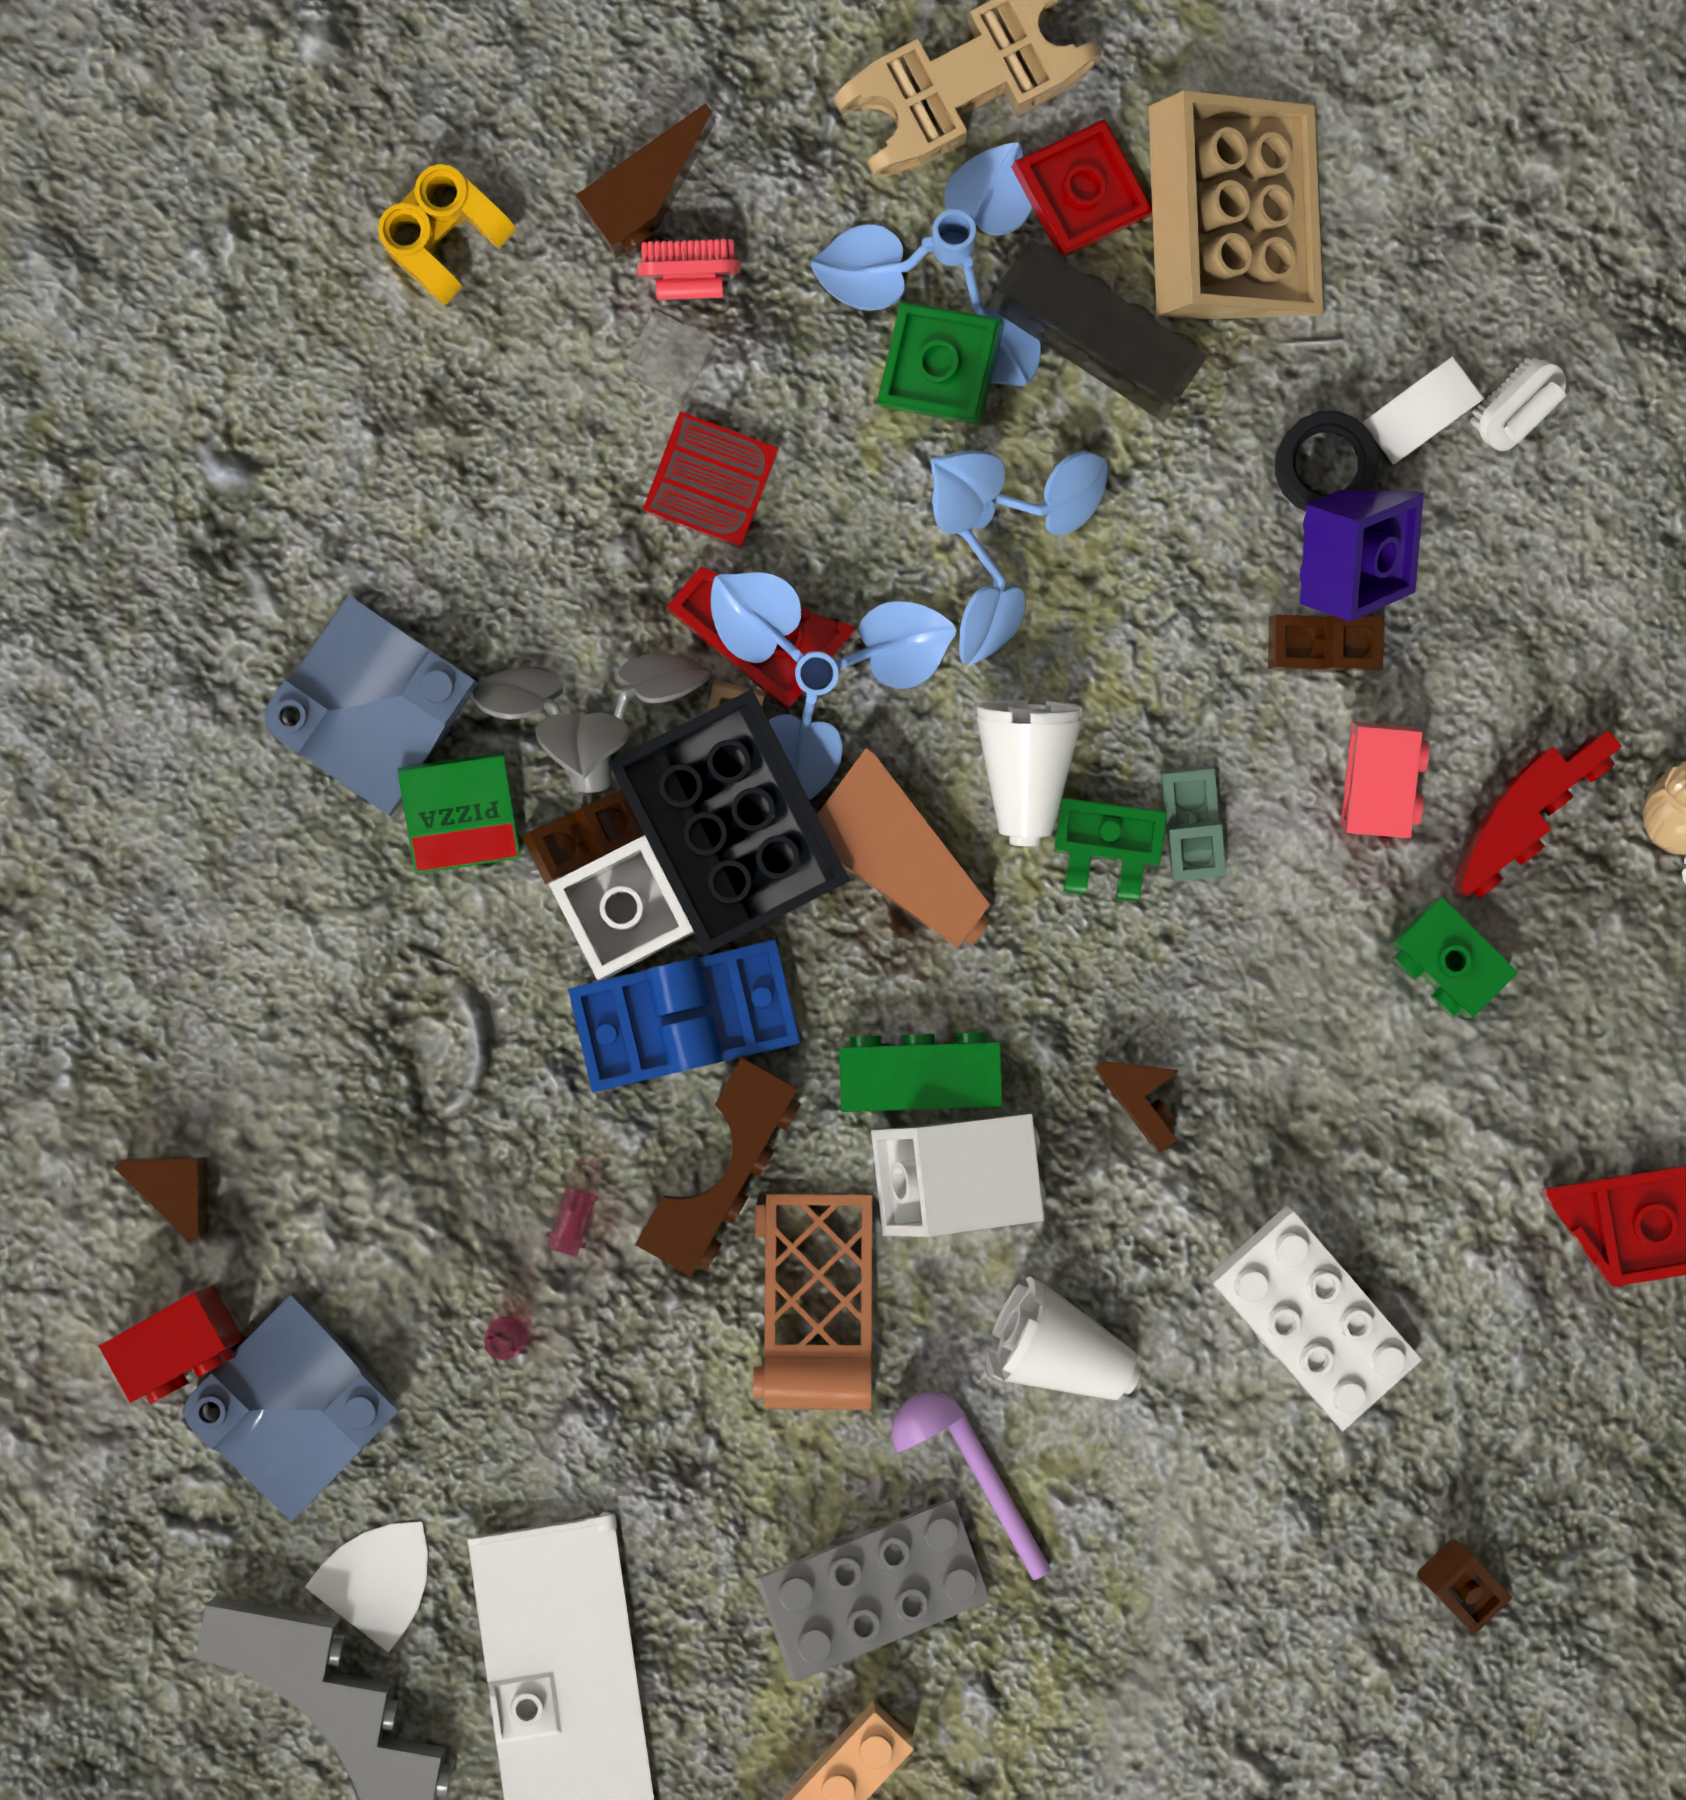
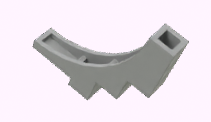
(295, 1658)

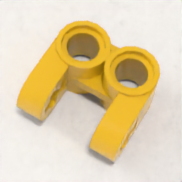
(435, 223)

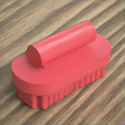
(688, 267)

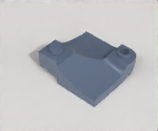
(369, 704)
(291, 1407)

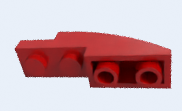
(1513, 821)

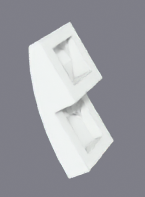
(1423, 410)

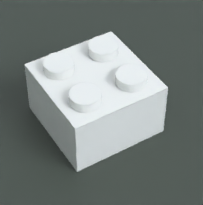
(621, 908)

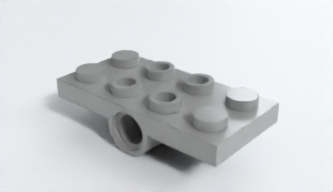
(872, 1589)

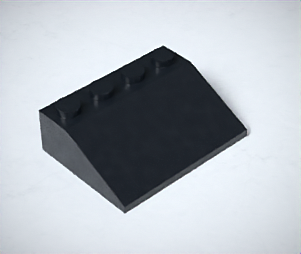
(729, 821)

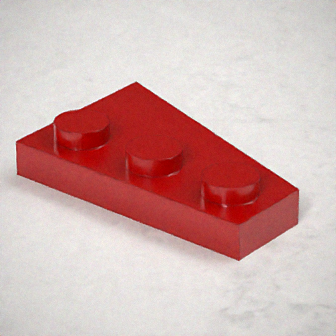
(777, 673)

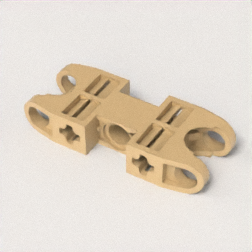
(932, 95)

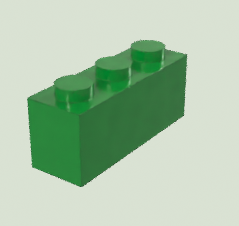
(920, 1073)

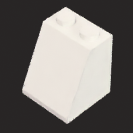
(958, 1176)

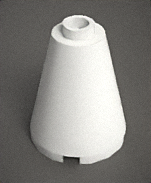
(1027, 763)
(1058, 1347)

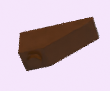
(638, 192)

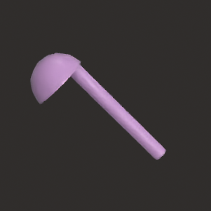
(932, 1413)

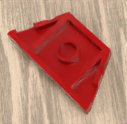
(1628, 1223)

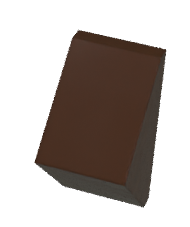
(174, 1188)

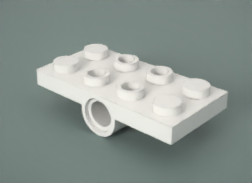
(1314, 1318)

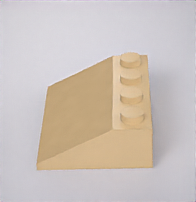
(1235, 207)

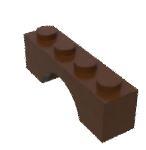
(685, 1227)

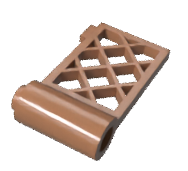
(815, 1374)

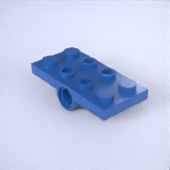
(683, 1015)

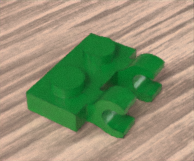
(1112, 834)

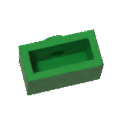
(1451, 959)

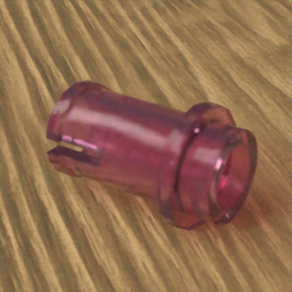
(571, 1222)
(517, 1332)

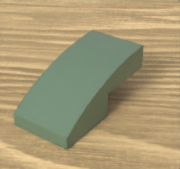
(1193, 823)

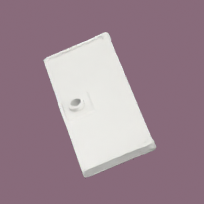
(560, 1662)

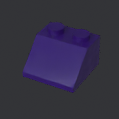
(1360, 551)

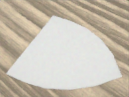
(376, 1580)

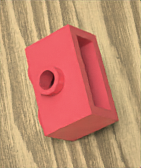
(1383, 779)

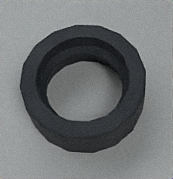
(1325, 422)

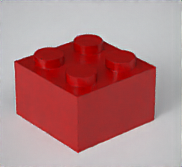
(162, 1348)

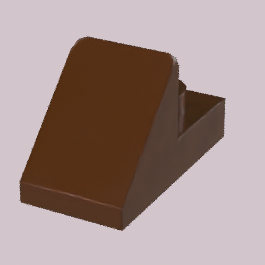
(1130, 1087)
(1464, 1585)

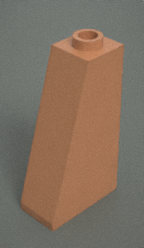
(899, 854)

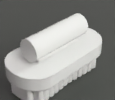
(1519, 403)

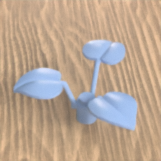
(866, 263)
(965, 499)
(760, 609)

